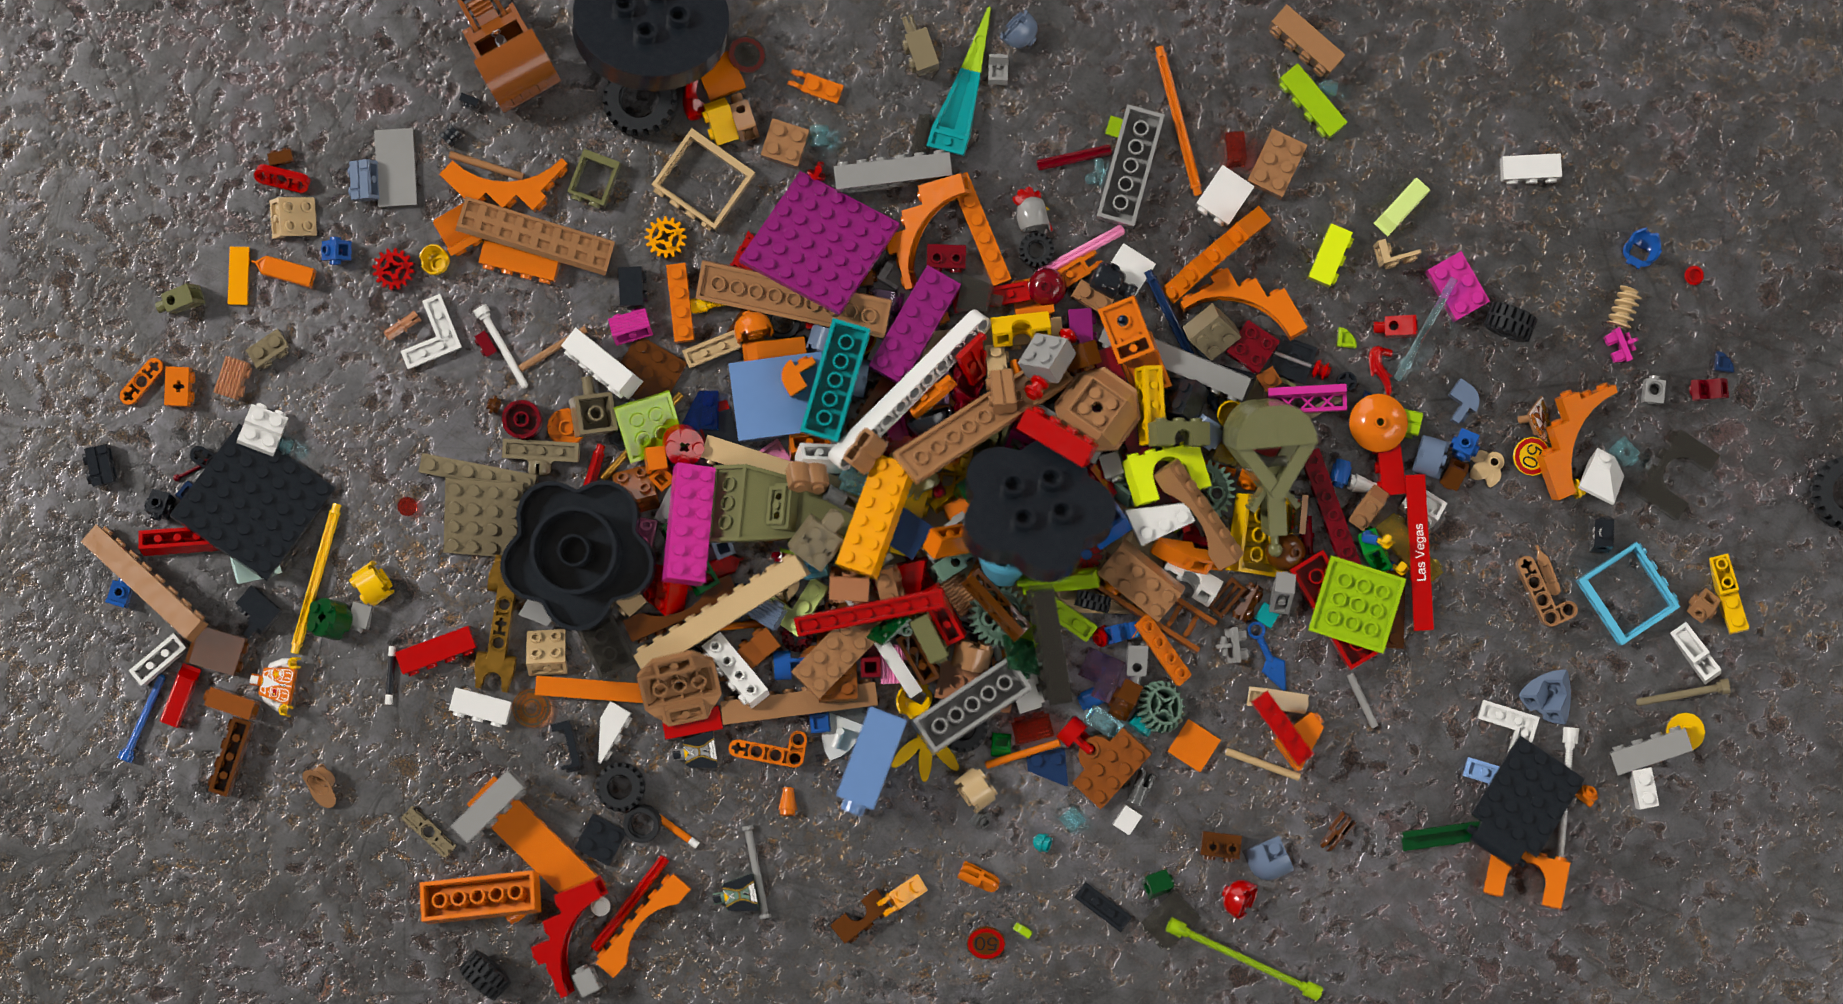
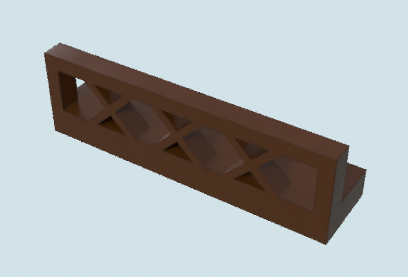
(994, 607)

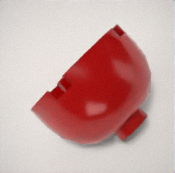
(1239, 897)

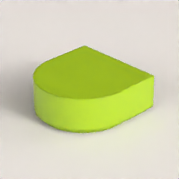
(1023, 930)

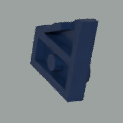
(1050, 765)

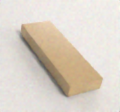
(711, 349)

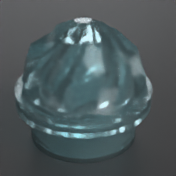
(1329, 88)

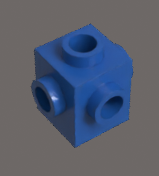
(336, 250)
(1465, 445)

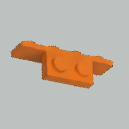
(1163, 650)

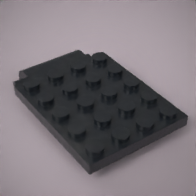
(1523, 803)

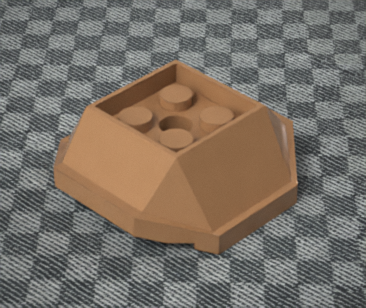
(1110, 392)
(682, 701)

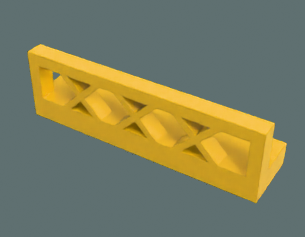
(1150, 398)

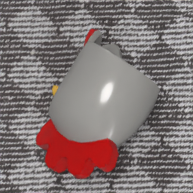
(1031, 211)

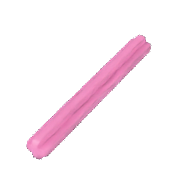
(1086, 248)

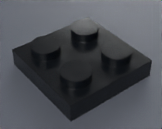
(600, 839)

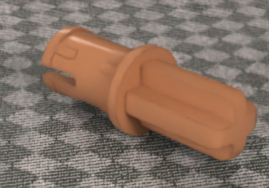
(402, 325)

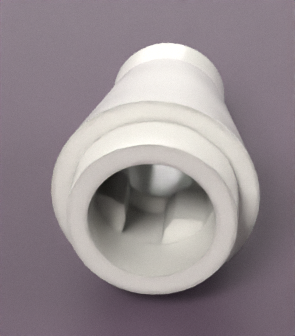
(1359, 484)

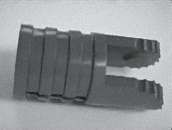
(838, 498)
(1139, 792)

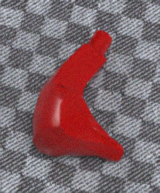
(692, 105)

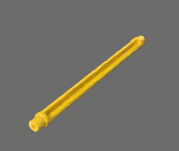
(316, 576)

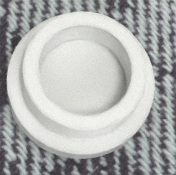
(600, 906)

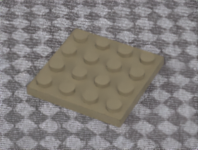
(480, 515)

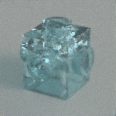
(852, 481)

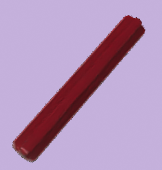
(1074, 157)

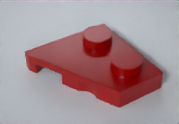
(972, 359)

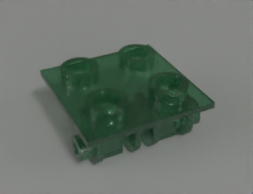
(1021, 656)

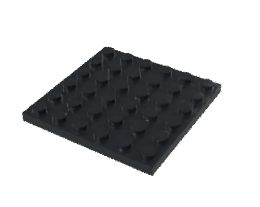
(252, 504)

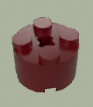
(533, 419)

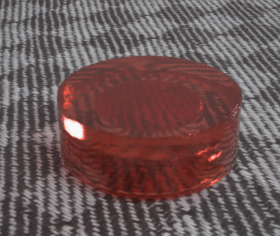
(407, 506)

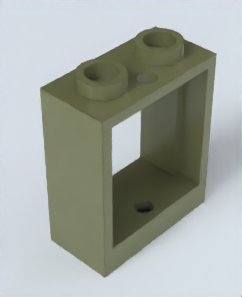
(601, 160)
(929, 637)

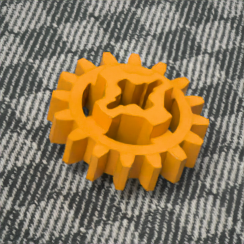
(656, 241)

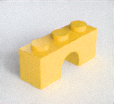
(1006, 327)

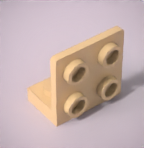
(293, 217)
(1383, 257)
(546, 652)

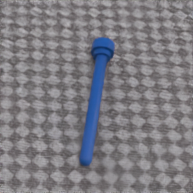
(127, 753)

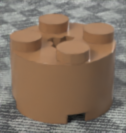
(972, 655)

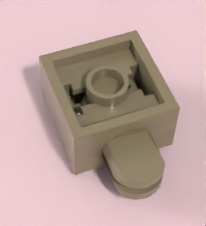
(818, 539)

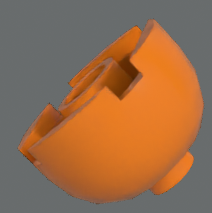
(752, 327)

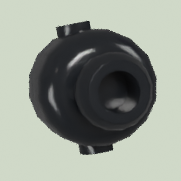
(1110, 281)

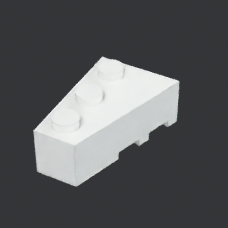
(1157, 520)

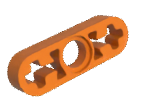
(136, 396)

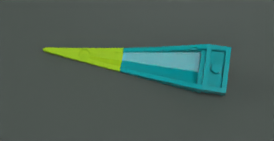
(955, 120)

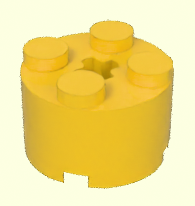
(372, 584)

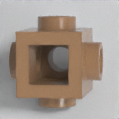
(1703, 605)

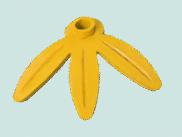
(925, 757)

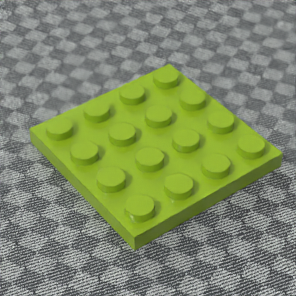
(1357, 604)

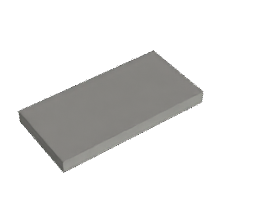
(396, 167)

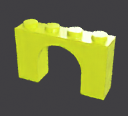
(1140, 470)

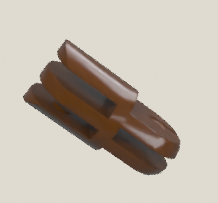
(1337, 831)

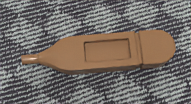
(1547, 572)

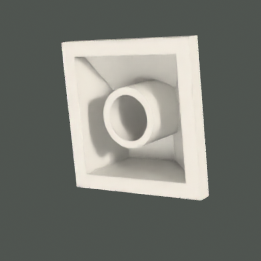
(1602, 476)

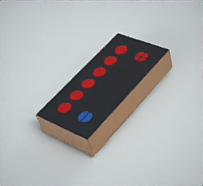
(1298, 516)

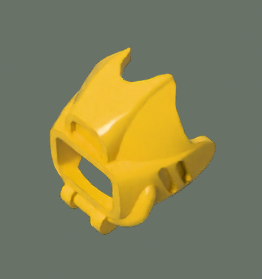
(910, 707)

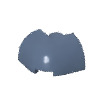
(1268, 859)

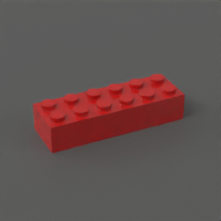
(1309, 581)

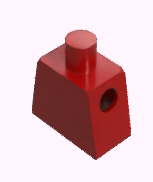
(1406, 326)

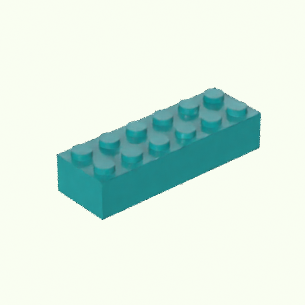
(835, 380)

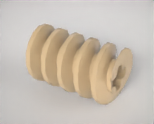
(1624, 307)

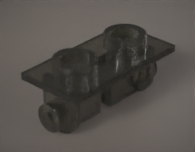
(922, 133)

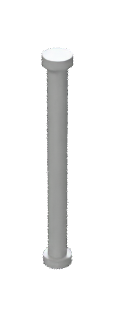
(756, 871)

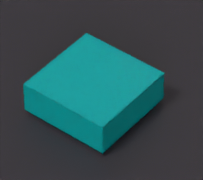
(1265, 617)

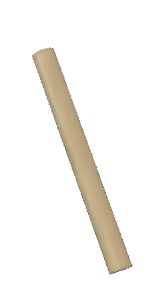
(1262, 764)

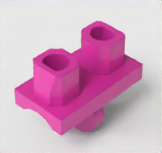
(1617, 337)

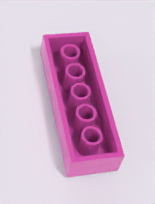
(689, 524)

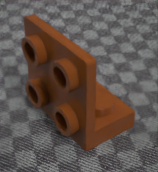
(640, 486)

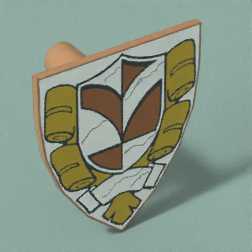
(1538, 419)

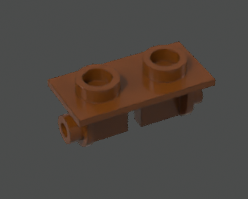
(1245, 610)

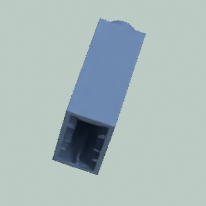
(762, 402)
(870, 760)

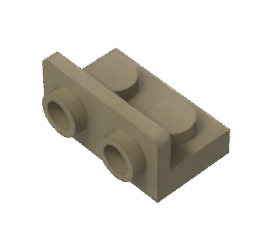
(268, 349)

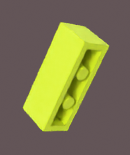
(1331, 256)

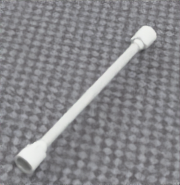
(1570, 738)

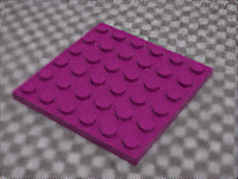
(819, 243)

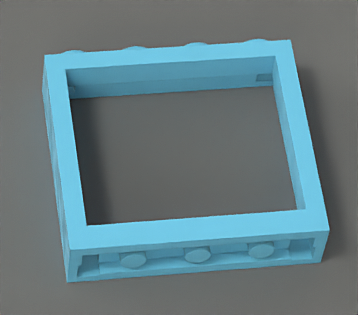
(1660, 583)

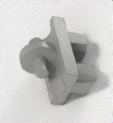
(1230, 645)

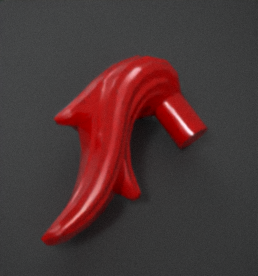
(1377, 367)

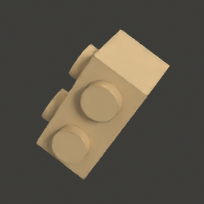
(996, 358)

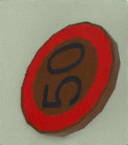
(986, 942)

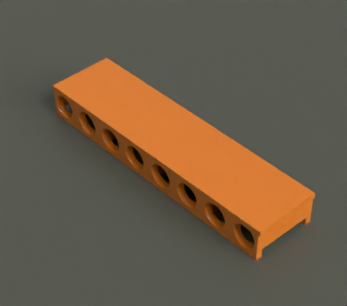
(539, 845)

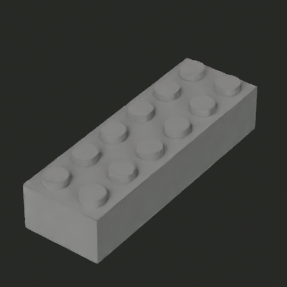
(1130, 166)
(892, 172)
(970, 706)

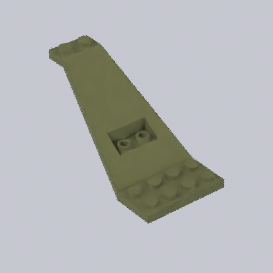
(749, 504)

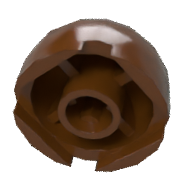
(1292, 553)

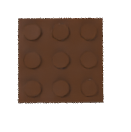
(653, 366)

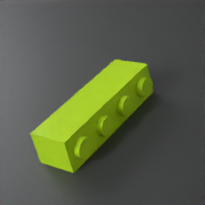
(1312, 101)

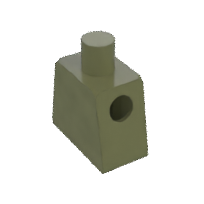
(181, 299)

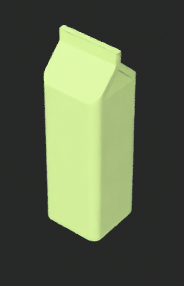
(1402, 206)

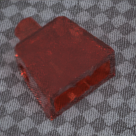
(1234, 148)

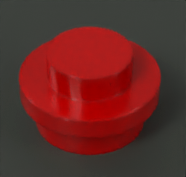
(1694, 275)

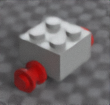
(1047, 360)

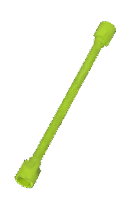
(1308, 989)

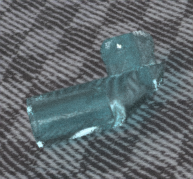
(1098, 172)

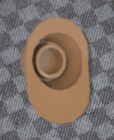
(320, 783)

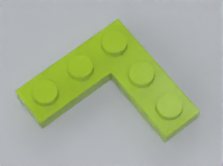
(1070, 620)

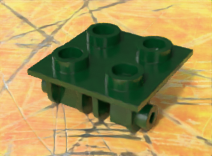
(888, 628)

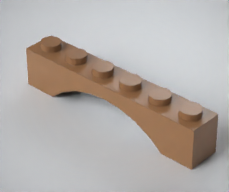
(1178, 483)

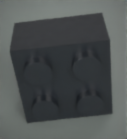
(1184, 399)

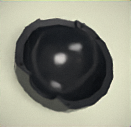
(929, 420)

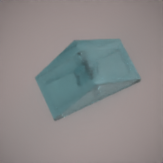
(1103, 722)

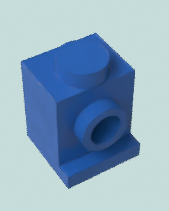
(122, 600)

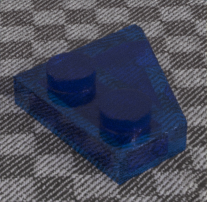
(704, 411)

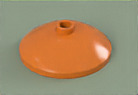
(1364, 423)

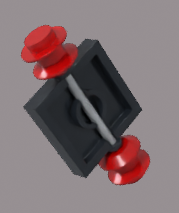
(1295, 360)

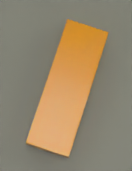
(238, 275)

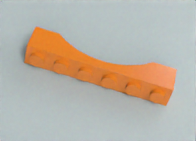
(983, 237)
(616, 956)

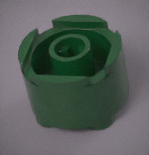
(329, 618)

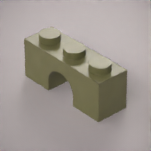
(1163, 432)

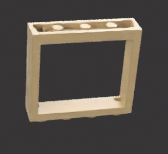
(722, 155)

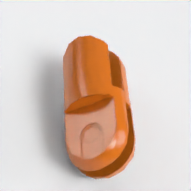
(978, 877)

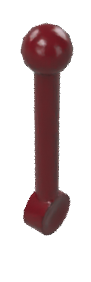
(177, 477)

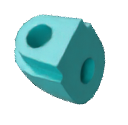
(1134, 722)

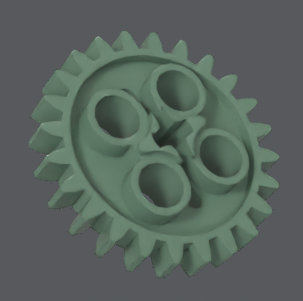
(1221, 481)
(985, 630)

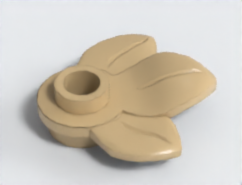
(1485, 469)

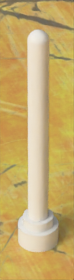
(483, 314)

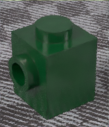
(1158, 884)

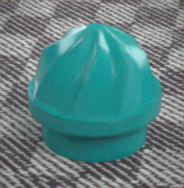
(1042, 842)

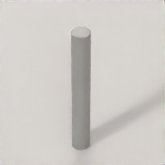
(1362, 700)

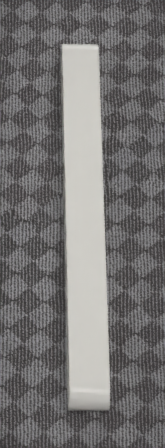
(913, 384)

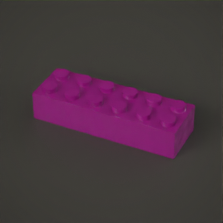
(915, 325)

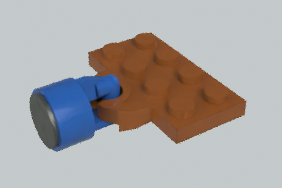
(843, 690)

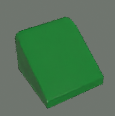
(1000, 744)

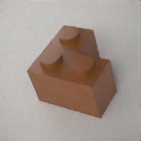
(759, 647)

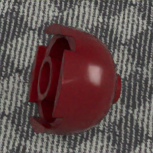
(1047, 287)

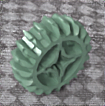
(1169, 711)

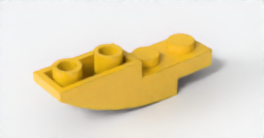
(1727, 590)

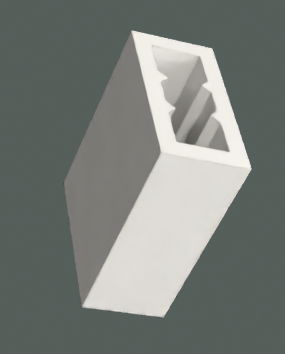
(1224, 196)

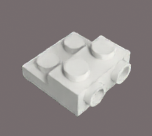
(263, 429)

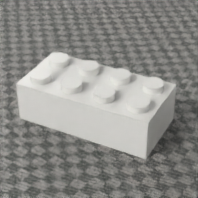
(601, 364)

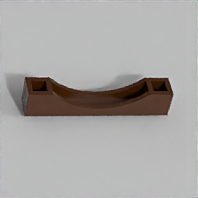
(646, 624)

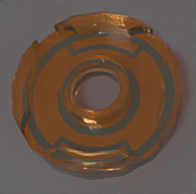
(523, 717)

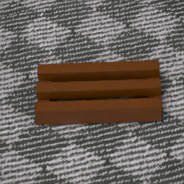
(1232, 603)

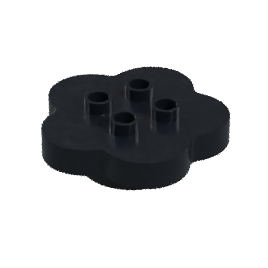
(1034, 511)
(578, 551)

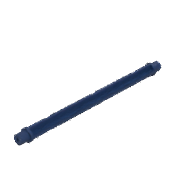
(1175, 326)

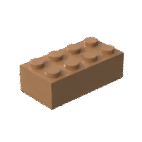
(1305, 41)
(1141, 580)

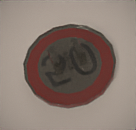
(747, 54)

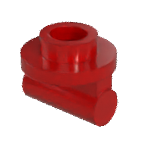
(816, 173)
(1100, 637)

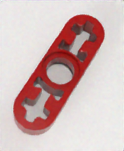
(269, 171)

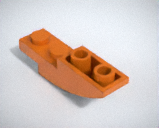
(1183, 555)

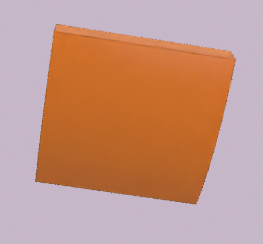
(722, 79)

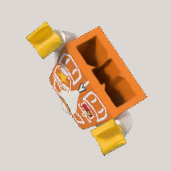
(278, 684)

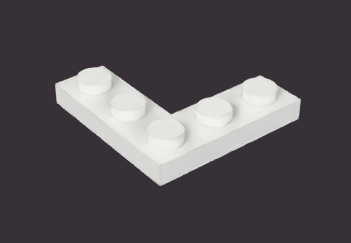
(445, 340)
(1521, 722)

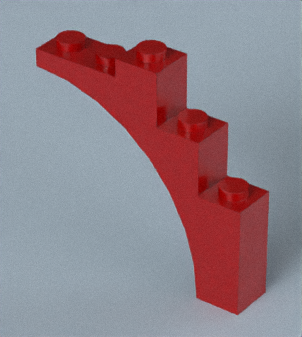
(559, 929)

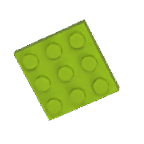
(645, 422)

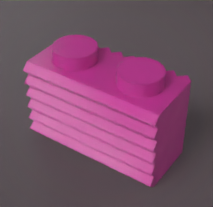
(630, 326)

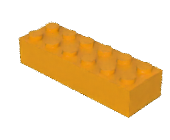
(875, 518)

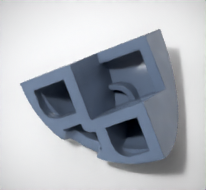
(1549, 696)

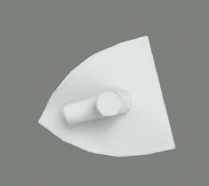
(842, 736)

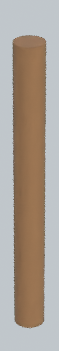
(486, 165)
(545, 353)

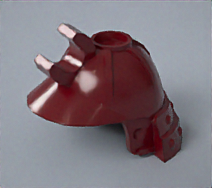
(963, 392)

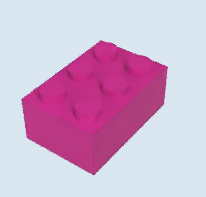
(1467, 292)

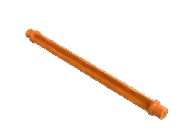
(1178, 120)

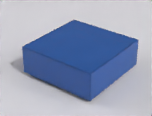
(820, 722)

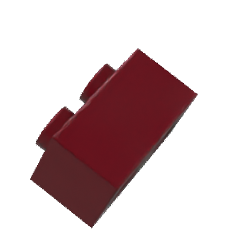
(486, 344)

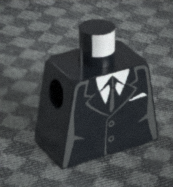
(1601, 534)

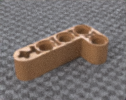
(1541, 589)

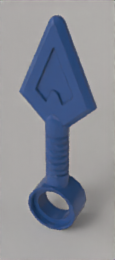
(1274, 667)

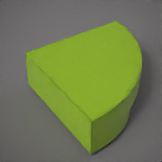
(1345, 339)

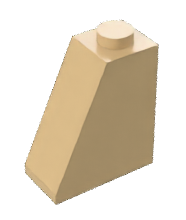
(1286, 700)

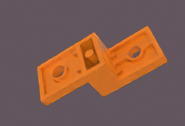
(1131, 343)

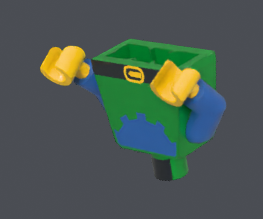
(1376, 552)

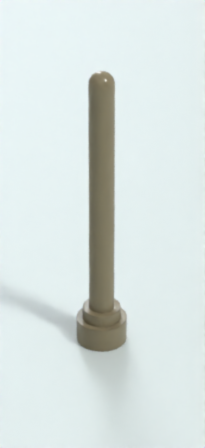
(1720, 687)

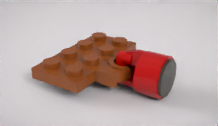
(1104, 760)

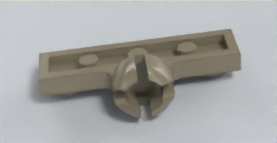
(541, 453)

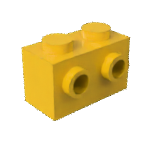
(720, 121)

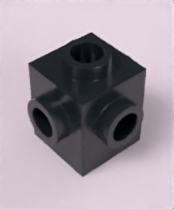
(159, 505)

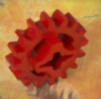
(384, 271)

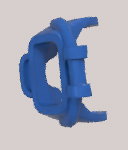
(1647, 241)

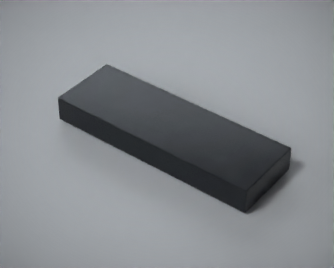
(1103, 907)

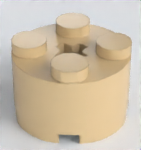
(975, 789)

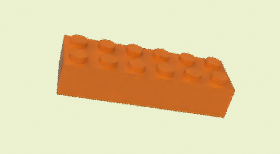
(480, 897)

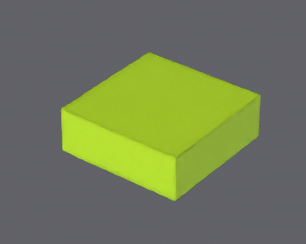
(1114, 126)

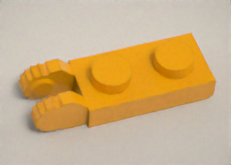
(903, 894)

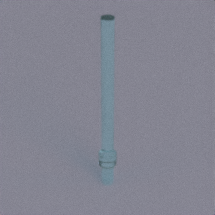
(1407, 362)

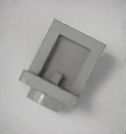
(998, 69)

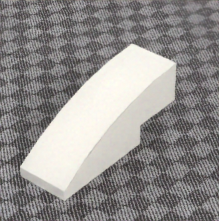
(1696, 653)

